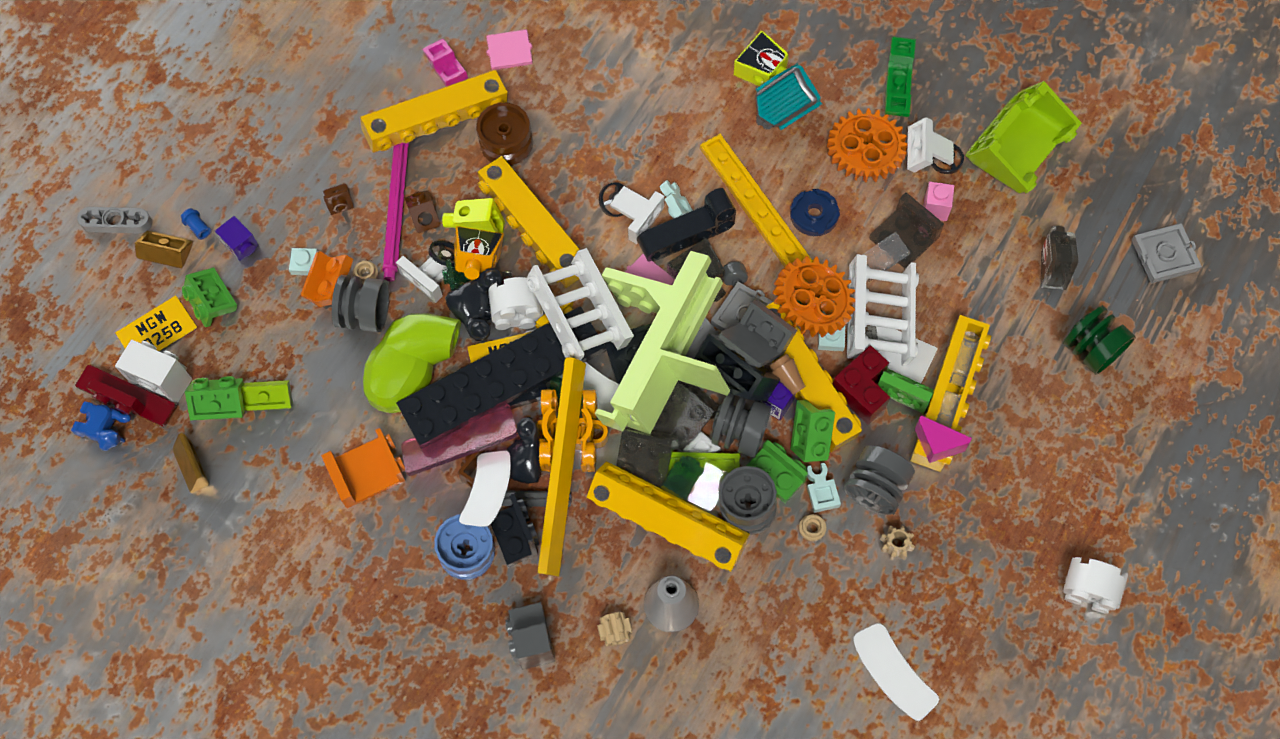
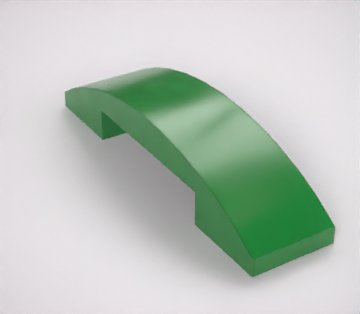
(899, 76)

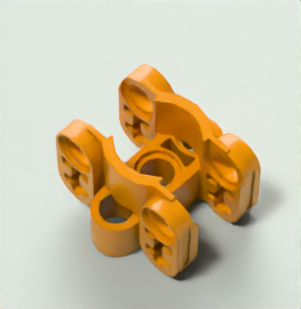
(585, 432)

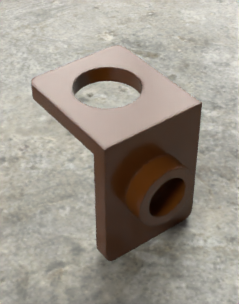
(338, 199)
(419, 203)
(467, 467)

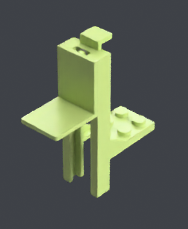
(663, 350)

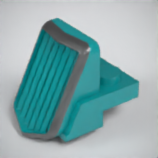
(786, 97)

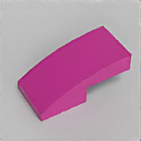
(444, 63)

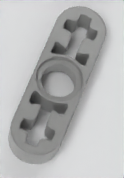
(106, 213)

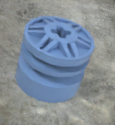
(455, 536)

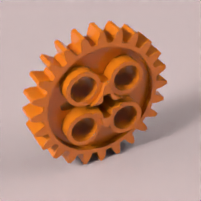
(867, 145)
(814, 296)

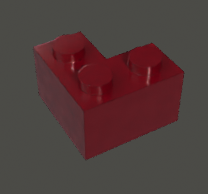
(859, 385)

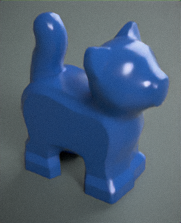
(98, 425)

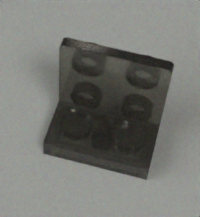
(914, 226)
(686, 412)
(647, 454)

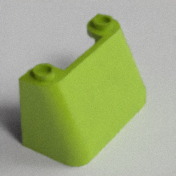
(1024, 137)

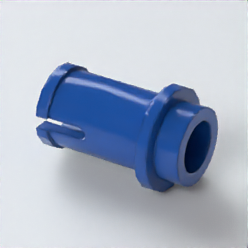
(192, 219)

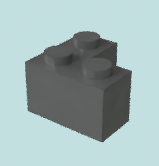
(530, 636)

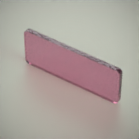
(479, 435)

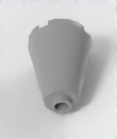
(671, 604)

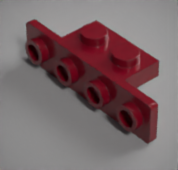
(125, 396)

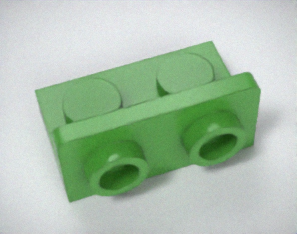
(207, 295)
(905, 390)
(215, 398)
(812, 432)
(785, 472)

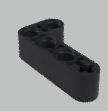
(690, 228)

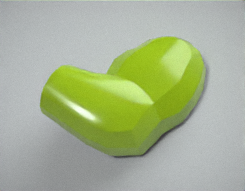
(406, 358)

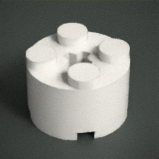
(514, 304)
(1095, 584)

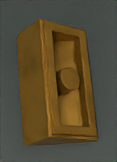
(163, 249)
(189, 463)

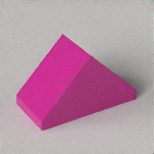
(940, 440)

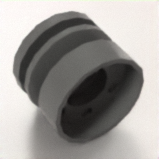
(360, 303)
(741, 424)
(879, 480)
(751, 486)

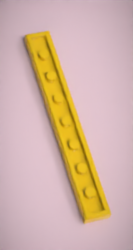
(753, 200)
(561, 467)

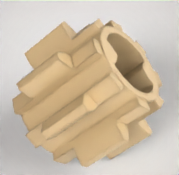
(901, 535)
(614, 629)

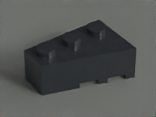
(740, 377)

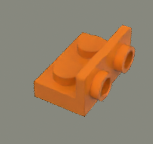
(323, 277)

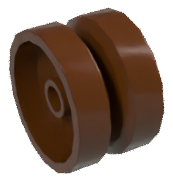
(504, 132)

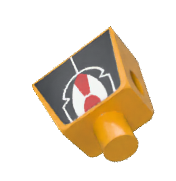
(476, 250)

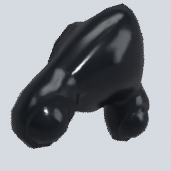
(471, 303)
(525, 452)

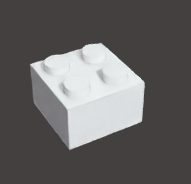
(154, 370)

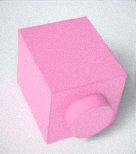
(939, 199)

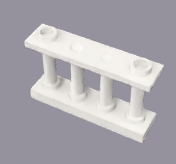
(593, 288)
(856, 337)

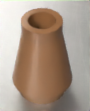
(788, 374)

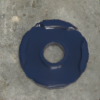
(811, 224)

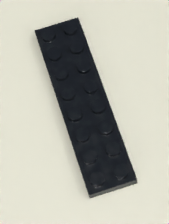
(490, 382)

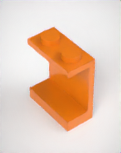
(365, 470)

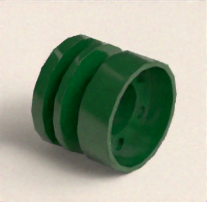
(1099, 340)

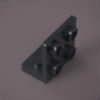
(513, 534)

